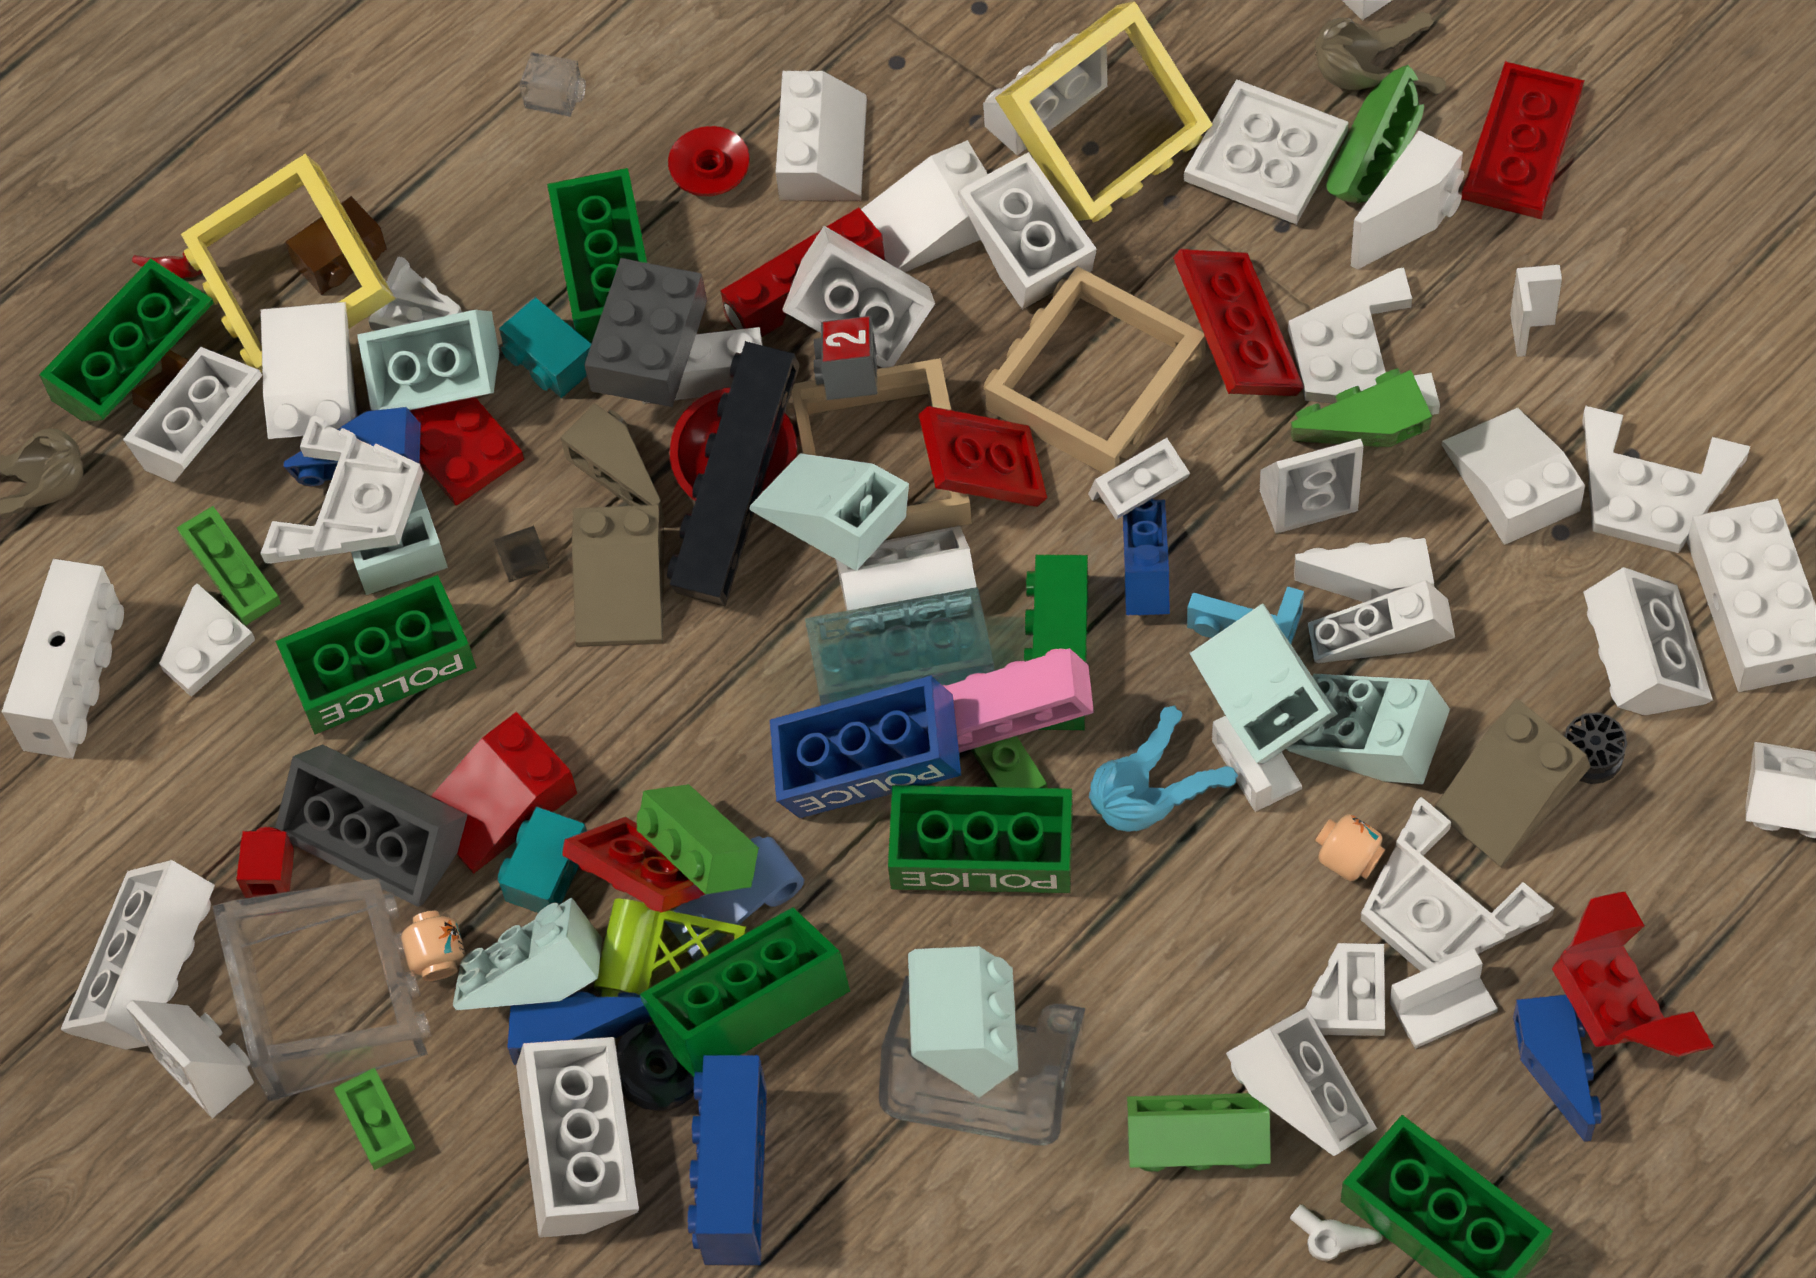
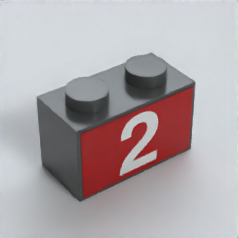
(846, 358)

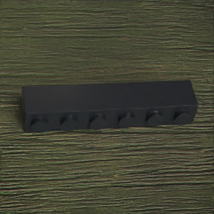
(733, 474)

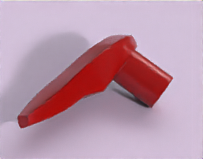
(177, 265)

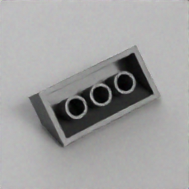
(369, 823)

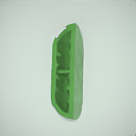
(1377, 137)

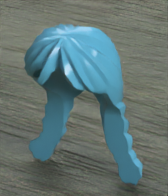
(1122, 785)

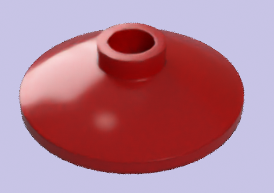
(708, 148)

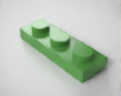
(228, 565)

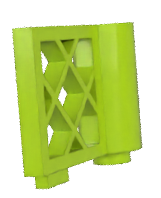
(634, 942)

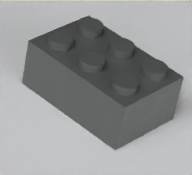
(646, 332)

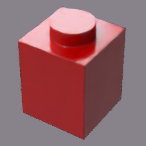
(265, 862)

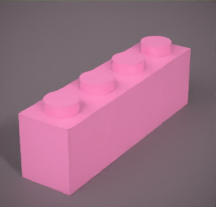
(1021, 698)

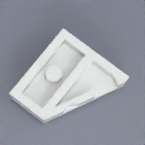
(414, 299)
(203, 642)
(1351, 992)

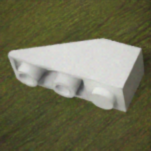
(1366, 569)
(1384, 626)

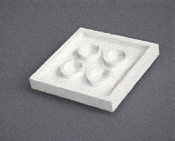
(1266, 151)

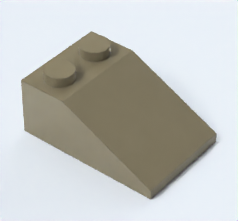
(618, 575)
(1511, 782)

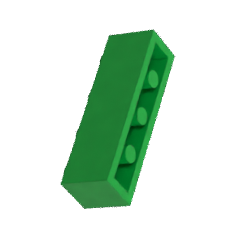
(1058, 612)

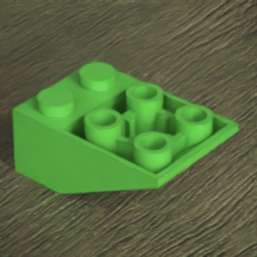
(1378, 415)

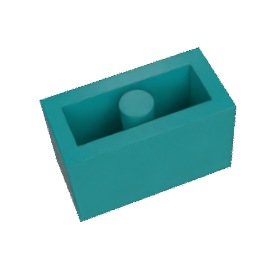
(545, 347)
(537, 869)

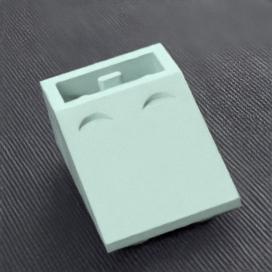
(835, 505)
(414, 557)
(1262, 685)
(1380, 727)
(532, 963)

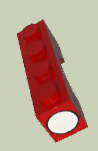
(761, 294)

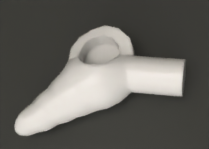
(1332, 1237)

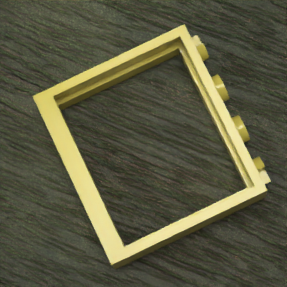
(1045, 151)
(302, 171)

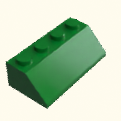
(123, 342)
(747, 990)

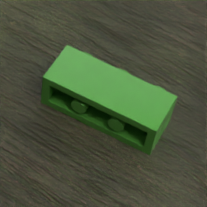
(697, 839)
(1197, 1131)

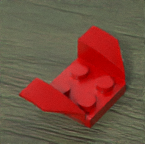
(1610, 991)

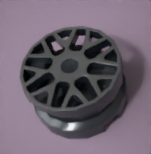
(1602, 743)

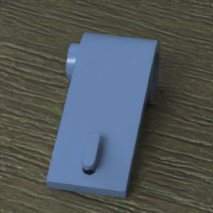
(773, 884)

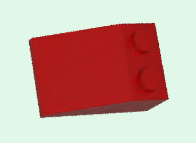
(502, 786)

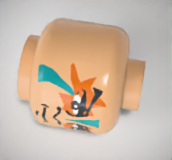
(1350, 847)
(433, 946)

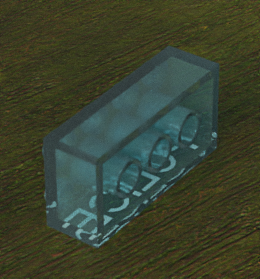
(898, 644)

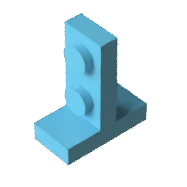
(1211, 616)

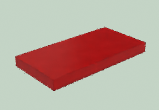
(1522, 140)
(1238, 323)

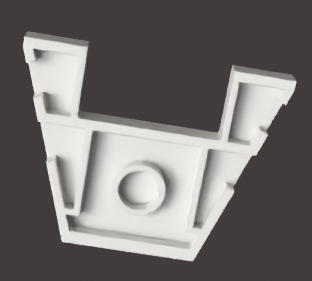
(1339, 345)
(1648, 499)
(363, 504)
(1428, 913)

